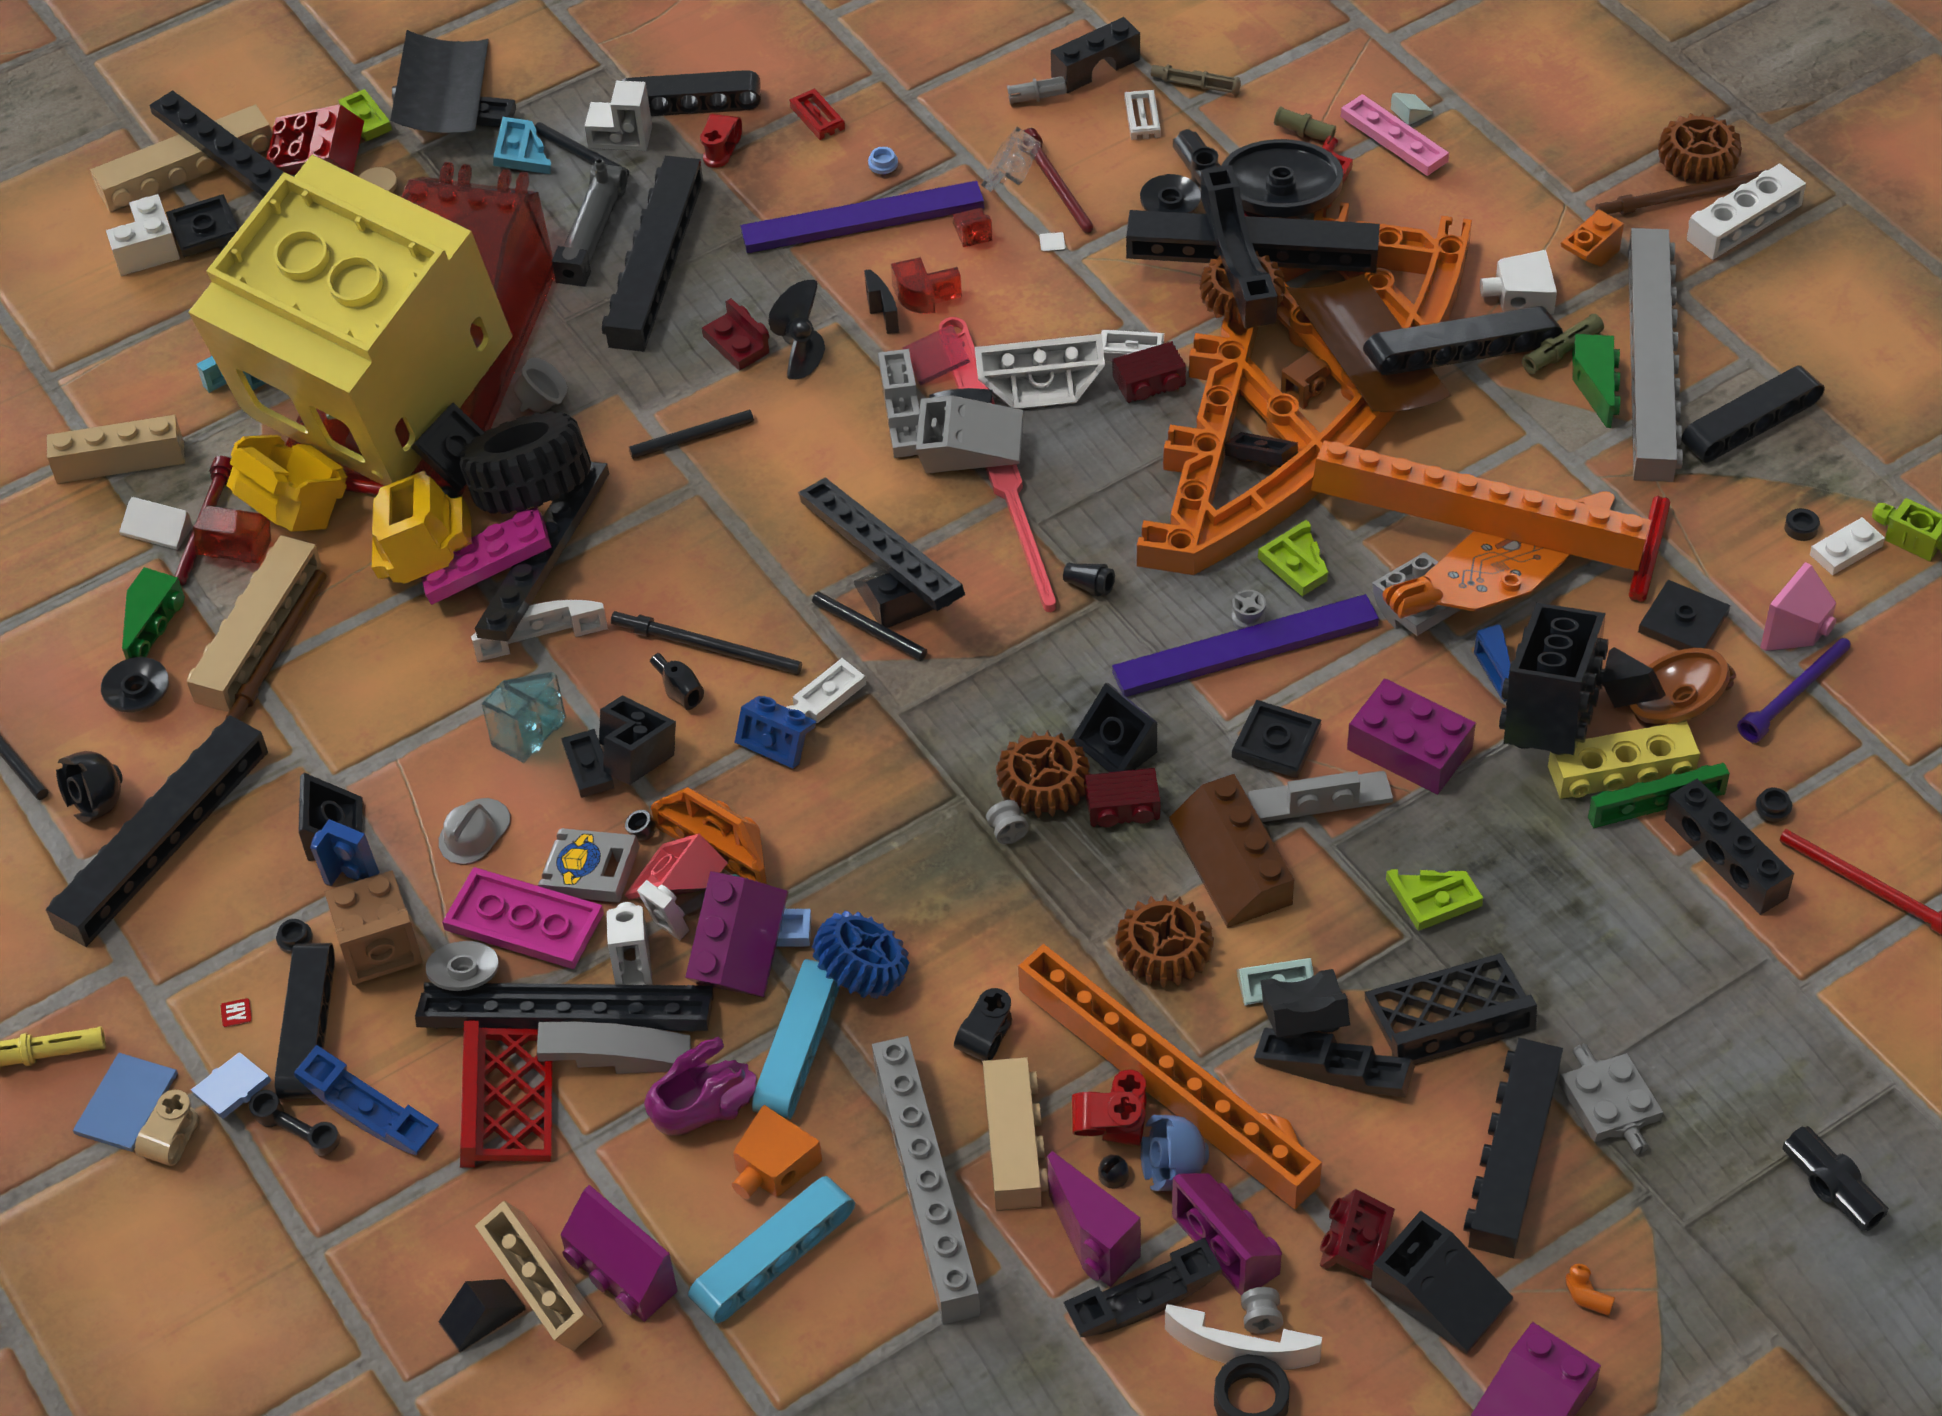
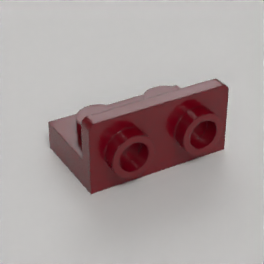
(738, 336)
(1356, 1233)

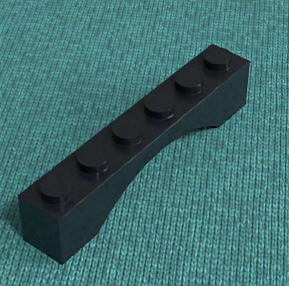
(1248, 280)

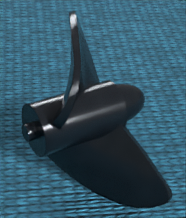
(790, 320)

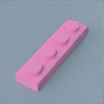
(1394, 134)

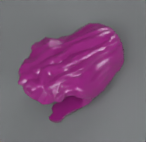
(697, 1092)

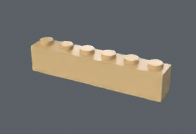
(173, 161)
(253, 623)

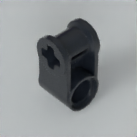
(985, 1025)

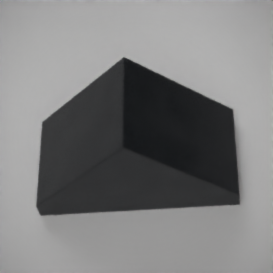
(1629, 680)
(479, 1310)

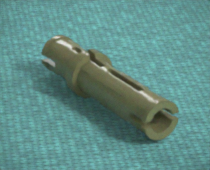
(1553, 349)

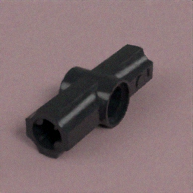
(1195, 154)
(1835, 1178)

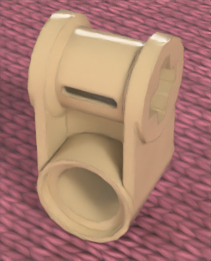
(167, 1129)

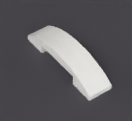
(546, 618)
(1189, 1328)

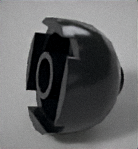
(89, 784)

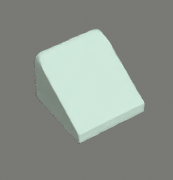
(1409, 107)

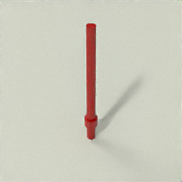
(1863, 879)

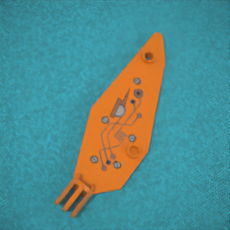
(1482, 572)

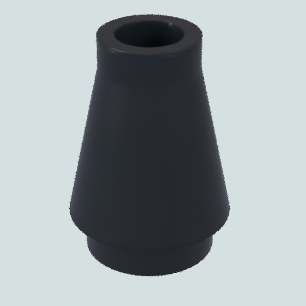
(1091, 577)

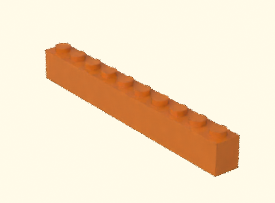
(1480, 505)
(1171, 1076)

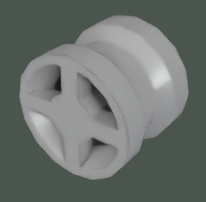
(1245, 603)
(1007, 822)
(1261, 1310)

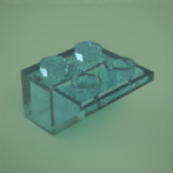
(523, 714)

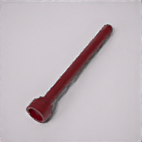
(1060, 186)
(220, 473)

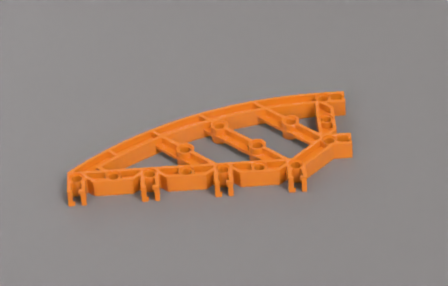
(1205, 535)

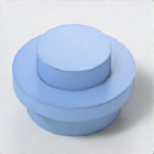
(882, 160)

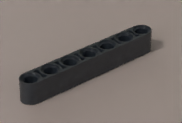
(1460, 340)

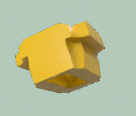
(286, 483)
(416, 528)

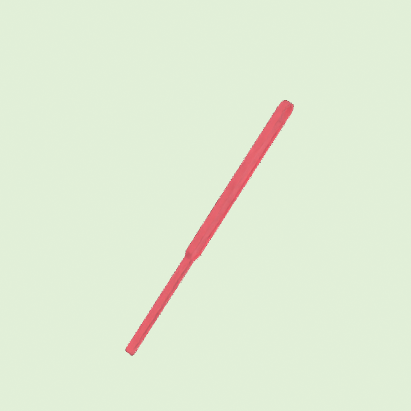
(1005, 479)

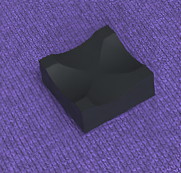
(1305, 1005)

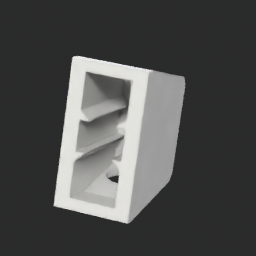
(1522, 282)
(624, 931)

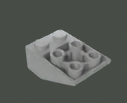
(967, 434)

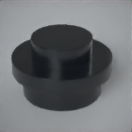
(1773, 804)
(293, 932)

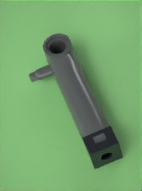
(573, 259)

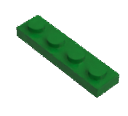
(1652, 796)

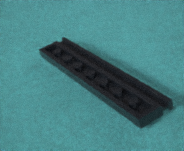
(528, 1004)

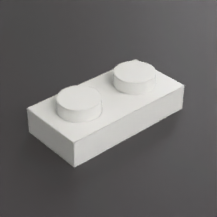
(1847, 546)
(663, 910)

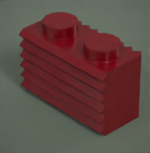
(1149, 372)
(1122, 797)

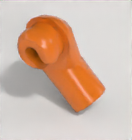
(1584, 1293)

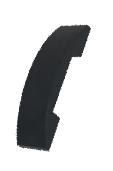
(1145, 1294)

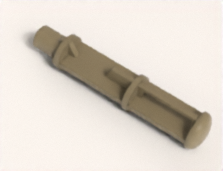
(1197, 79)

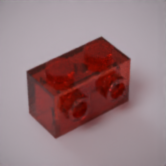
(232, 534)

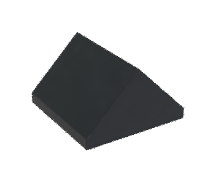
(1117, 732)
(322, 802)

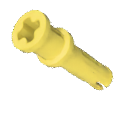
(29, 1048)

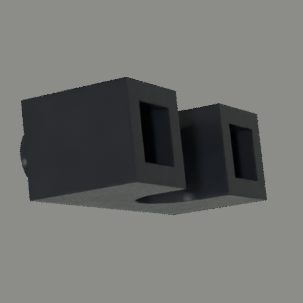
(1114, 42)

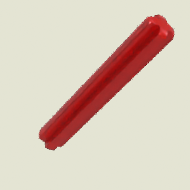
(1642, 578)

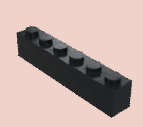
(1514, 1149)

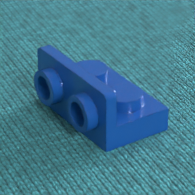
(773, 730)
(342, 850)

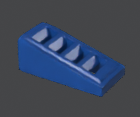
(1493, 655)

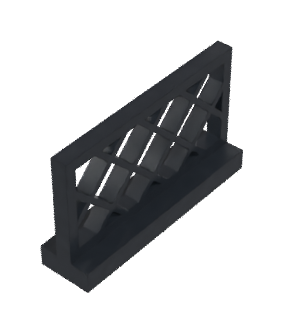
(1460, 1029)

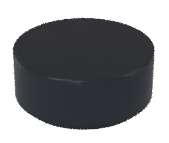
(1802, 524)

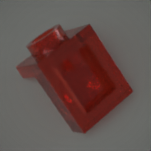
(973, 227)

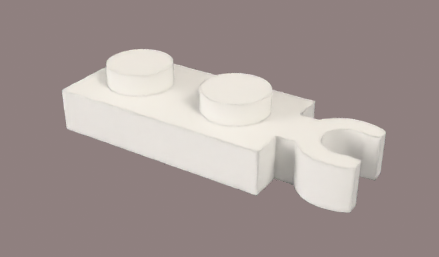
(828, 690)

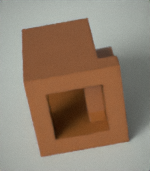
(1305, 378)

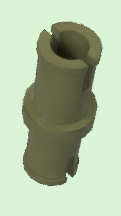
(1304, 124)

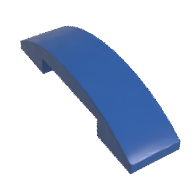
(362, 1104)

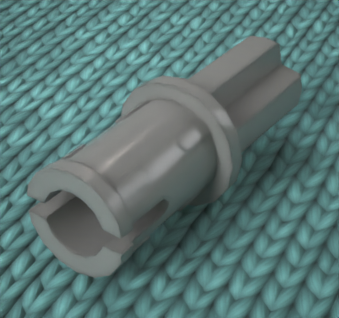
(1037, 89)

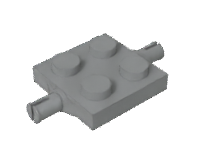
(1610, 1098)

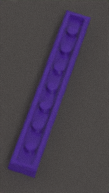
(861, 216)
(1245, 645)

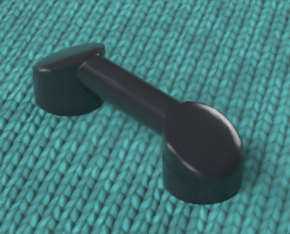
(269, 1112)

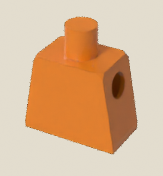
(773, 1155)

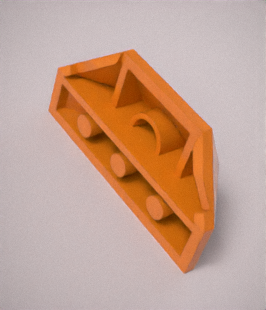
(730, 834)

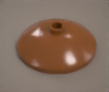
(1692, 685)

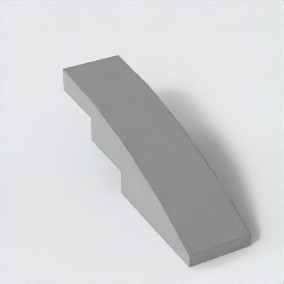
(900, 400)
(608, 1044)

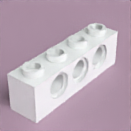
(1745, 211)

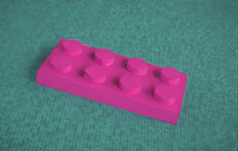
(490, 553)
(523, 917)

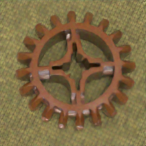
(1699, 148)
(1217, 292)
(1041, 765)
(1178, 954)

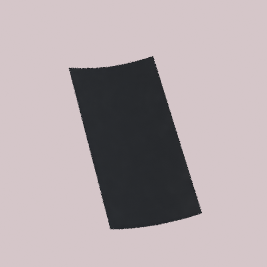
(439, 84)

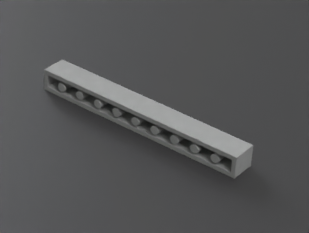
(1652, 356)

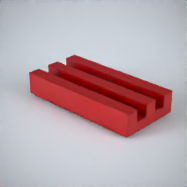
(812, 116)

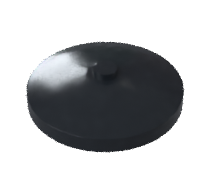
(1285, 177)

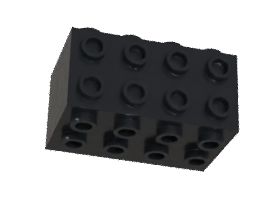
(1554, 679)

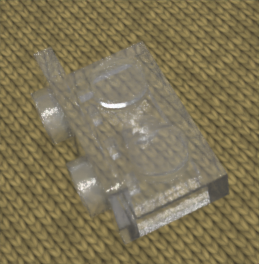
(1012, 159)

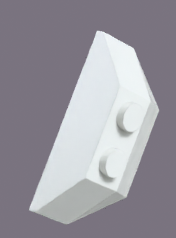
(1041, 370)

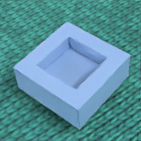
(795, 928)

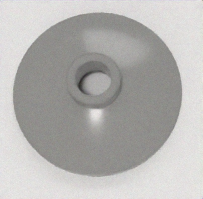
(462, 965)

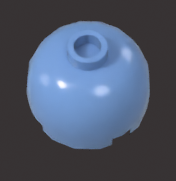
(1171, 1149)

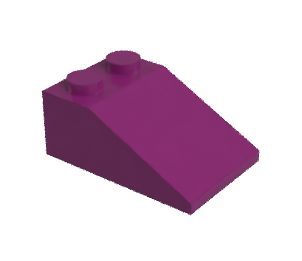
(1097, 1224)
(1540, 1379)

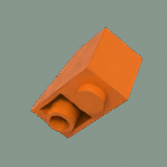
(1596, 238)

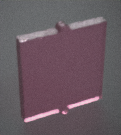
(937, 354)

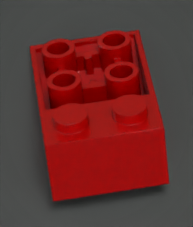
(325, 132)

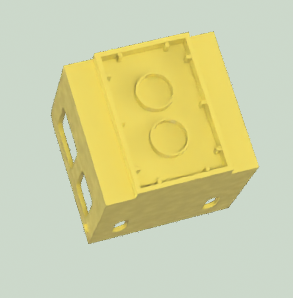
(351, 312)

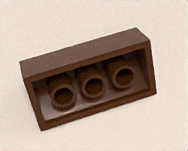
(1232, 852)

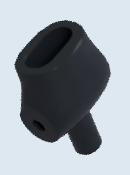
(679, 681)

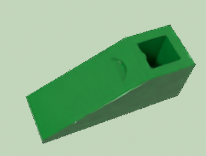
(1594, 373)
(148, 609)

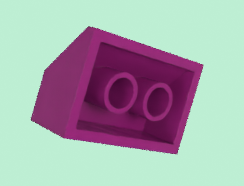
(736, 934)
(1233, 1235)
(618, 1255)

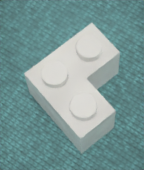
(623, 122)
(145, 241)

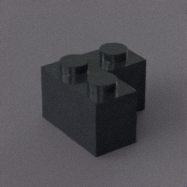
(634, 739)

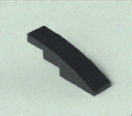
(1337, 1064)

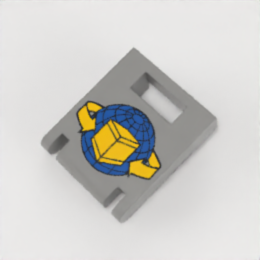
(580, 861)

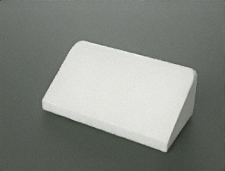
(155, 523)

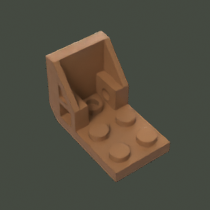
(373, 927)

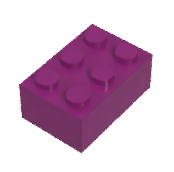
(1411, 736)

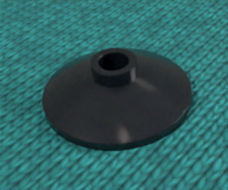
(1170, 194)
(134, 684)

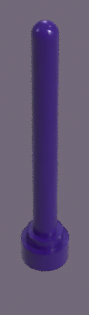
(1756, 724)

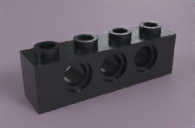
(1729, 846)

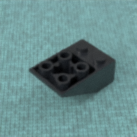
(1440, 1282)

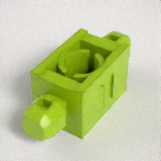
(1911, 527)

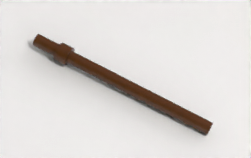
(1628, 203)
(248, 691)

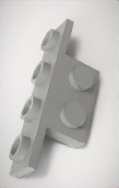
(1321, 795)

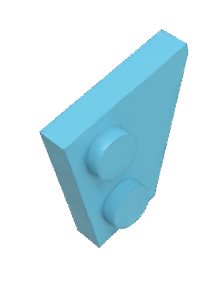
(520, 147)

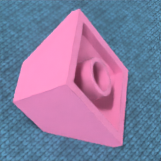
(1799, 613)

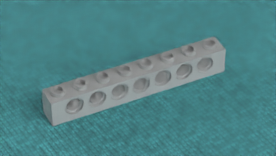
(926, 1181)

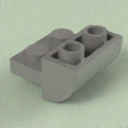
(1412, 569)

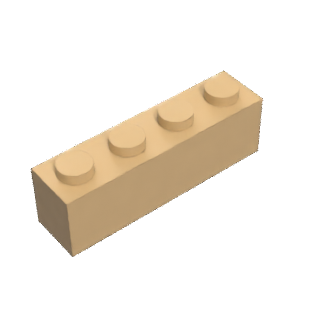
(115, 449)
(1012, 1133)
(538, 1276)

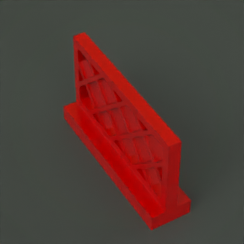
(473, 1098)

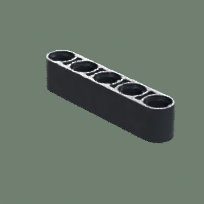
(702, 92)
(1752, 413)
(304, 1014)

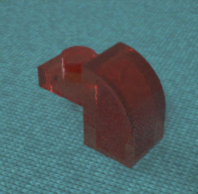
(920, 290)

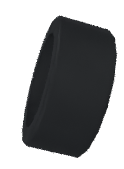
(1252, 1367)

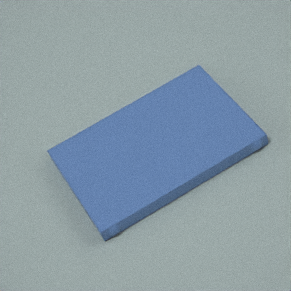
(124, 1101)

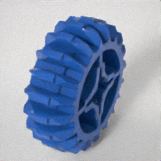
(860, 954)

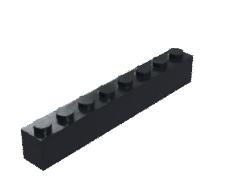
(1286, 241)
(653, 254)
(156, 831)

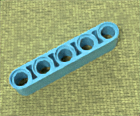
(796, 1041)
(771, 1249)

